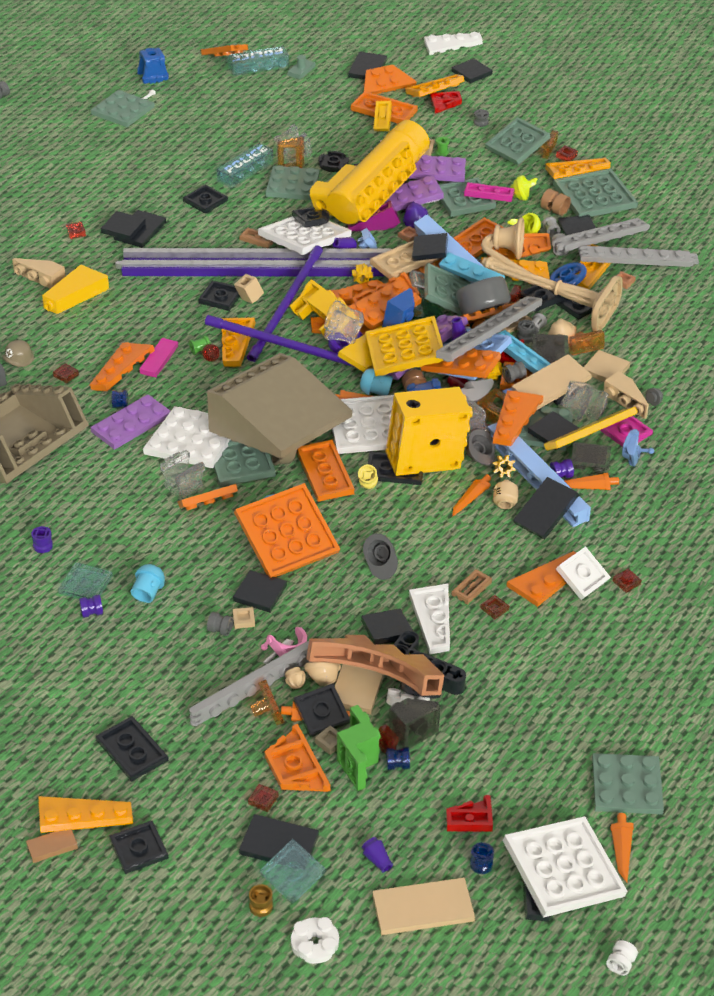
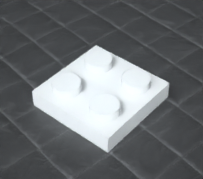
(583, 573)

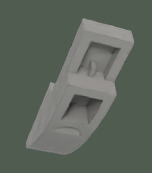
(477, 389)

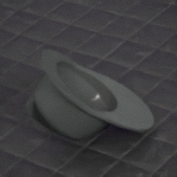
(481, 447)
(378, 549)

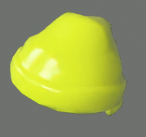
(522, 187)
(531, 223)

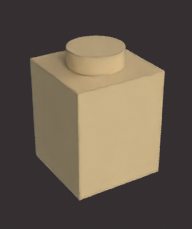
(249, 288)

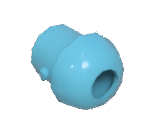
(375, 384)
(148, 581)

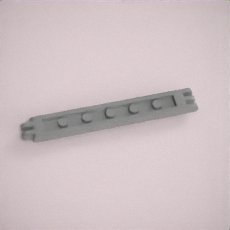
(600, 234)
(637, 256)
(248, 685)

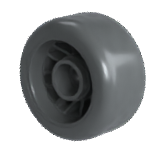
(483, 295)

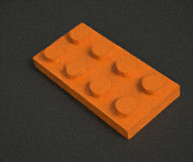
(400, 110)
(472, 237)
(375, 304)
(473, 364)
(325, 470)

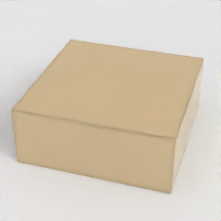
(243, 617)

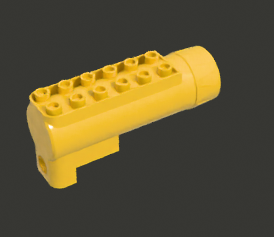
(362, 189)

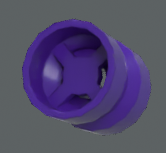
(564, 468)
(42, 539)
(91, 606)

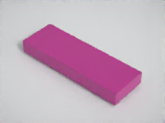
(489, 192)
(159, 358)

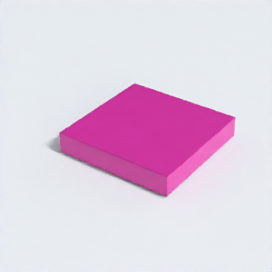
(620, 430)

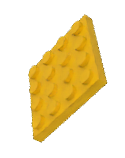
(404, 345)

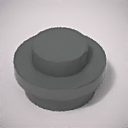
(654, 396)

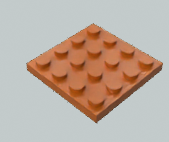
(287, 531)

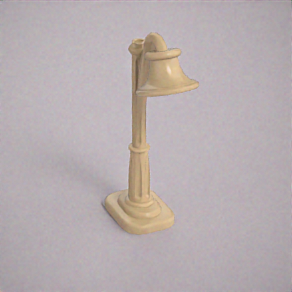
(512, 238)

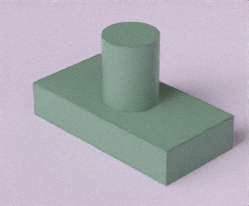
(301, 68)

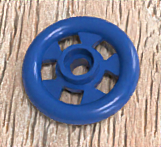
(568, 275)

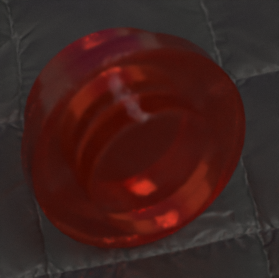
(210, 352)

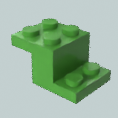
(358, 747)

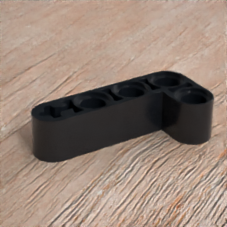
(454, 676)

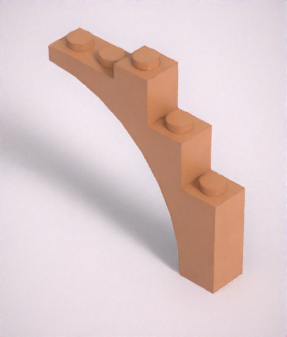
(359, 651)

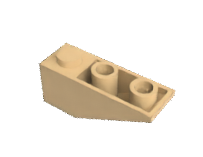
(41, 271)
(626, 393)

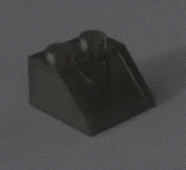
(550, 346)
(590, 456)
(414, 720)

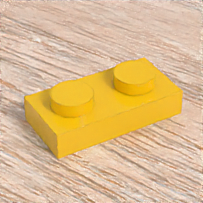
(382, 116)

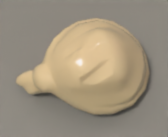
(562, 327)
(323, 672)

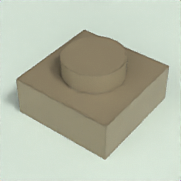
(327, 740)

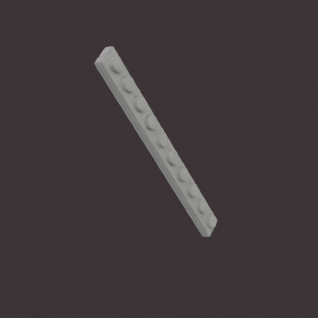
(488, 328)

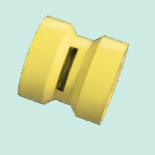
(368, 476)

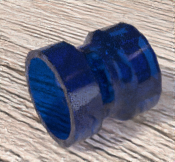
(398, 758)
(482, 858)

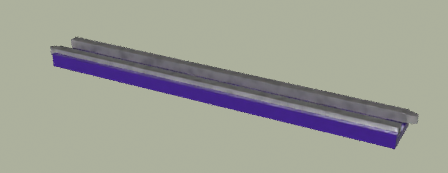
(241, 262)

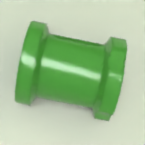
(442, 146)
(198, 345)

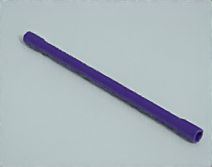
(312, 258)
(271, 338)

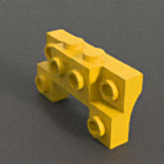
(314, 299)

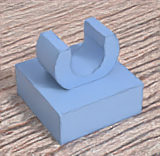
(367, 240)

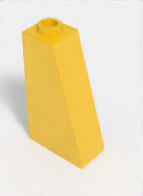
(75, 288)

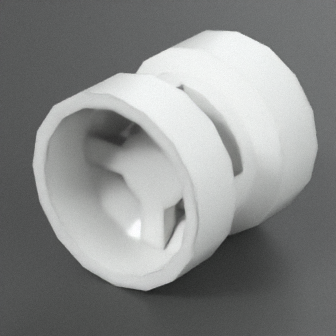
(622, 956)

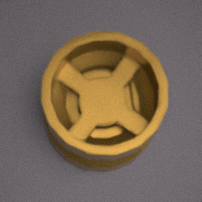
(261, 900)

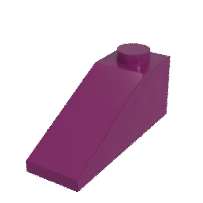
(382, 219)

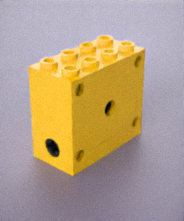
(428, 430)

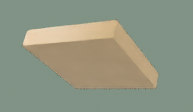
(604, 365)

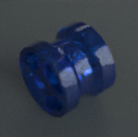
(119, 398)

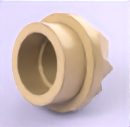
(295, 678)

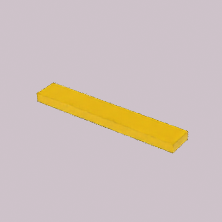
(590, 428)

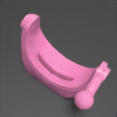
(280, 648)

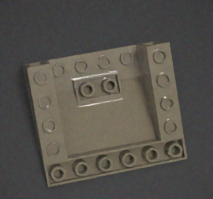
(274, 407)
(35, 424)

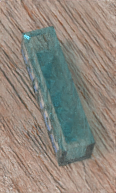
(258, 60)
(244, 165)

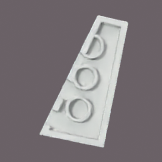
(446, 42)
(432, 613)

